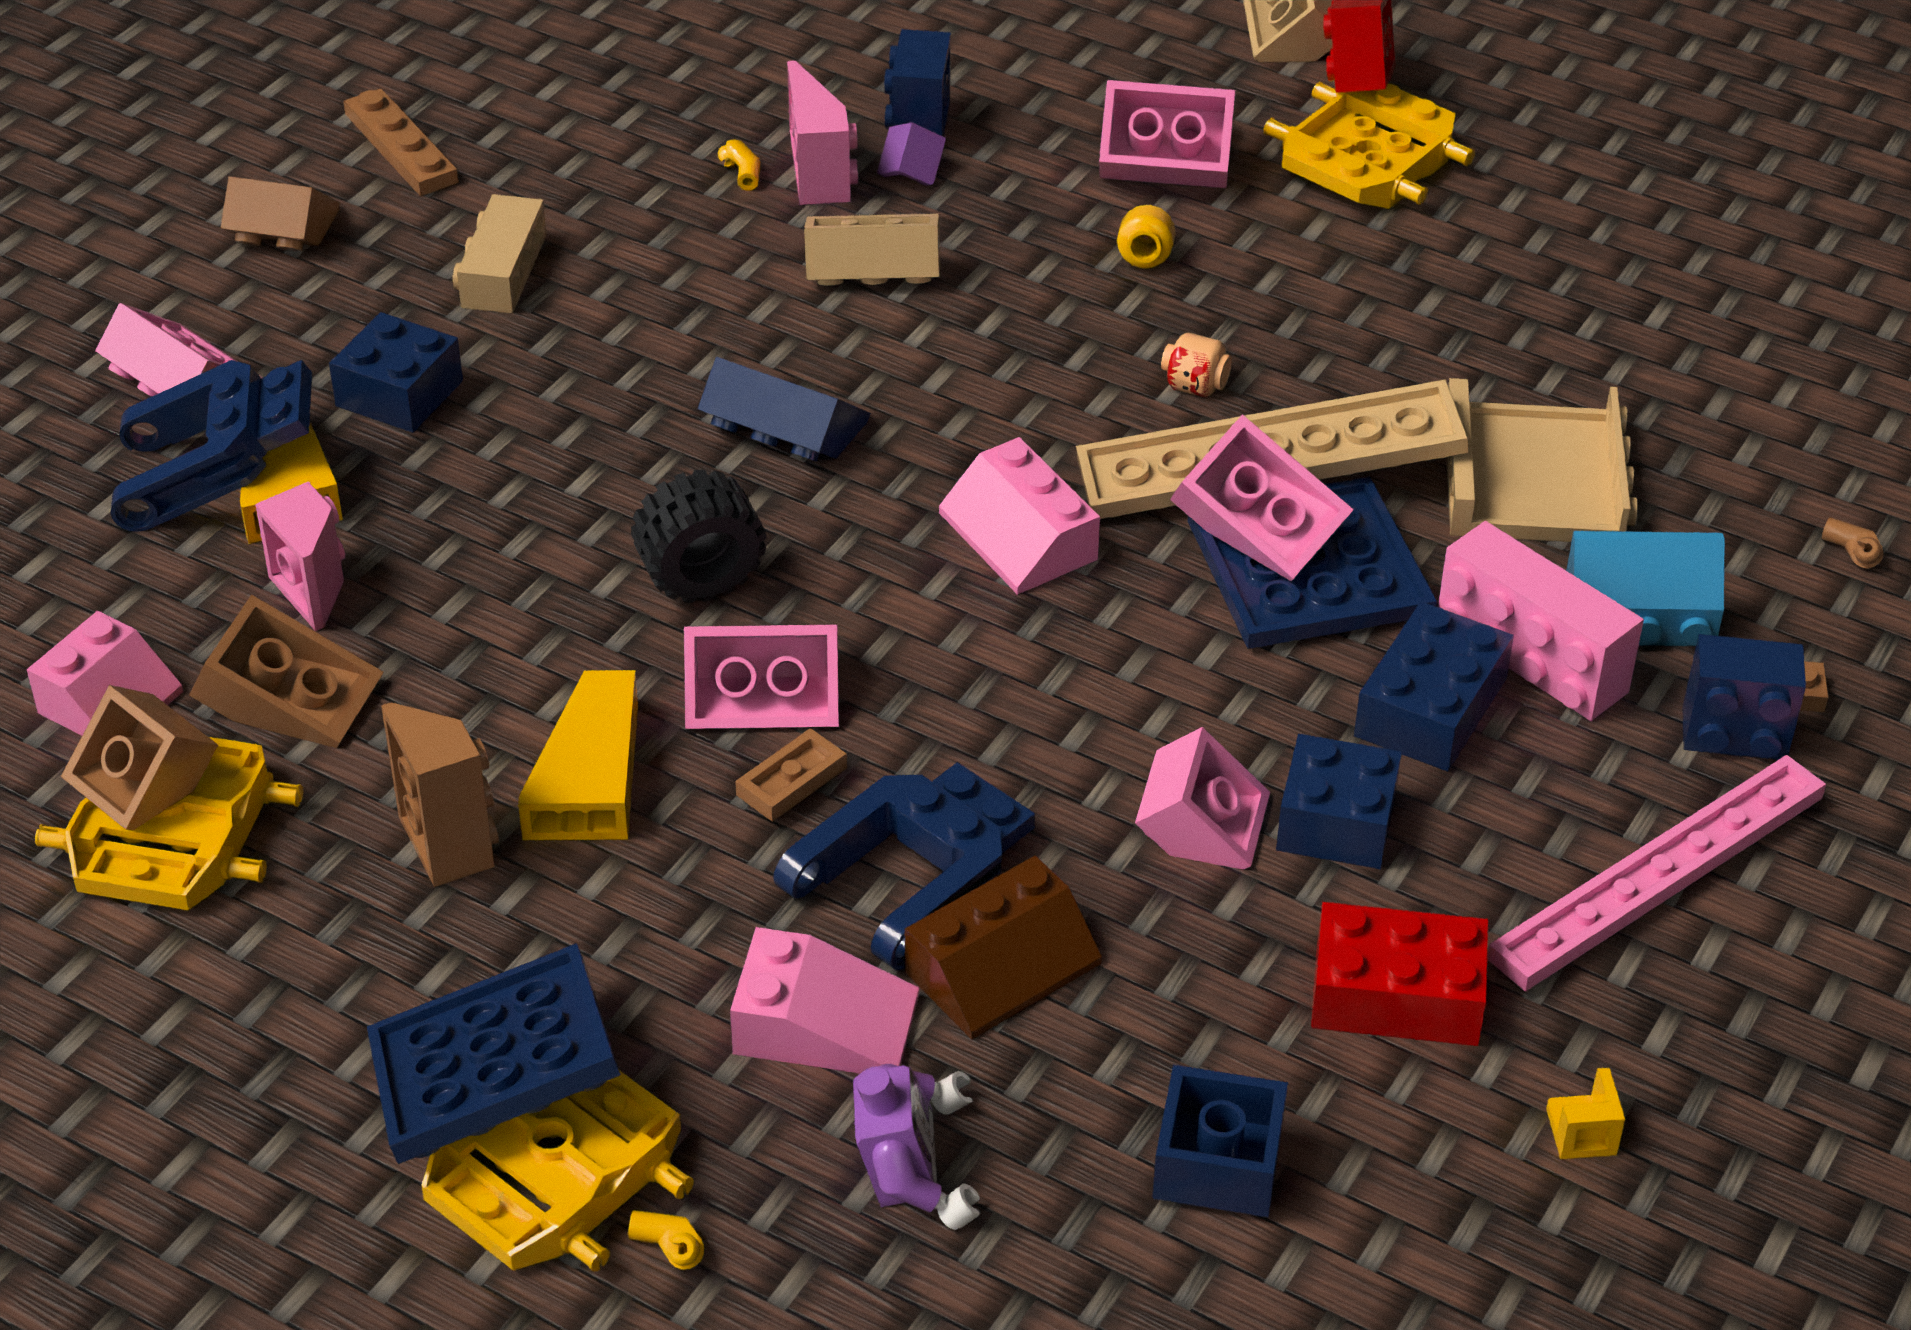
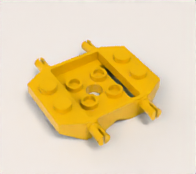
(1365, 161)
(209, 819)
(612, 1149)

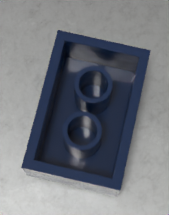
(1433, 686)

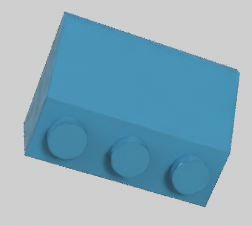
(1660, 576)

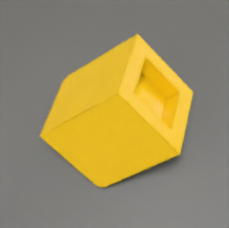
(1588, 1123)

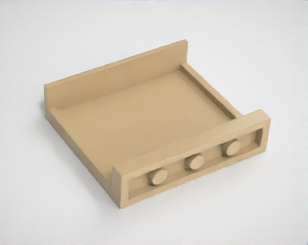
(1541, 469)

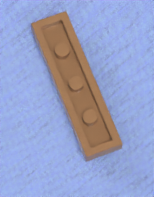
(401, 142)

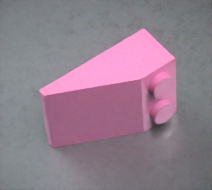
(819, 140)
(1261, 500)
(818, 1006)

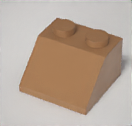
(277, 212)
(137, 757)

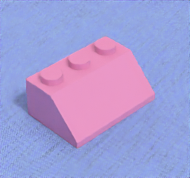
(155, 350)
(1022, 517)
(761, 676)

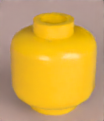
(1146, 236)

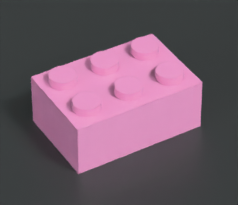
(1166, 134)

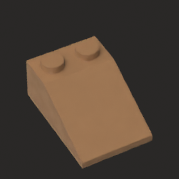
(284, 677)

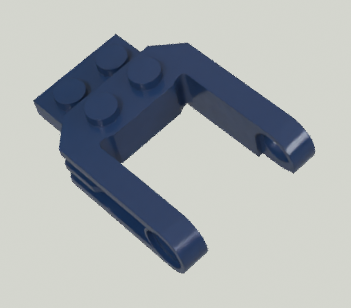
(242, 423)
(949, 821)

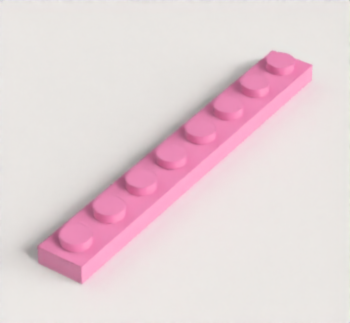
(1654, 873)

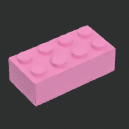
(1563, 629)

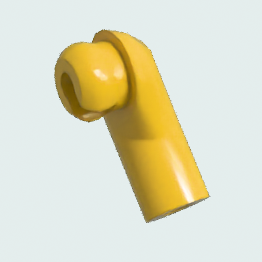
(749, 164)
(673, 1235)

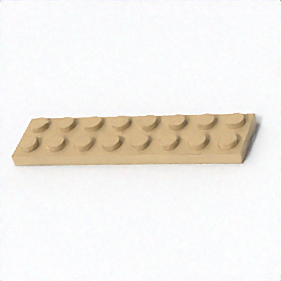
(1323, 436)

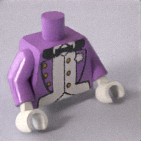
(898, 1138)

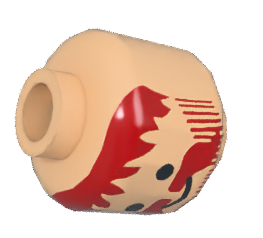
(1196, 364)

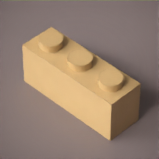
(872, 248)
(500, 253)

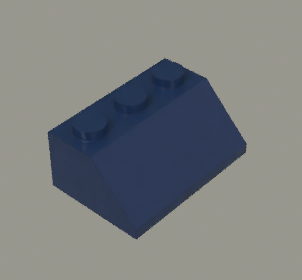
(779, 411)

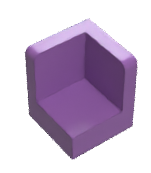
(911, 153)

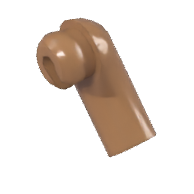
(1859, 542)

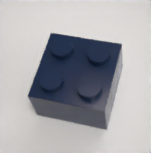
(919, 80)
(396, 372)
(1743, 697)
(1338, 801)
(1219, 1140)

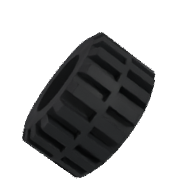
(698, 536)

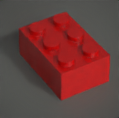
(1361, 44)
(1400, 974)

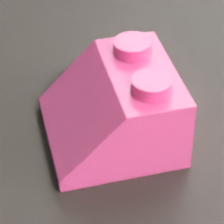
(303, 550)
(81, 667)
(1202, 803)

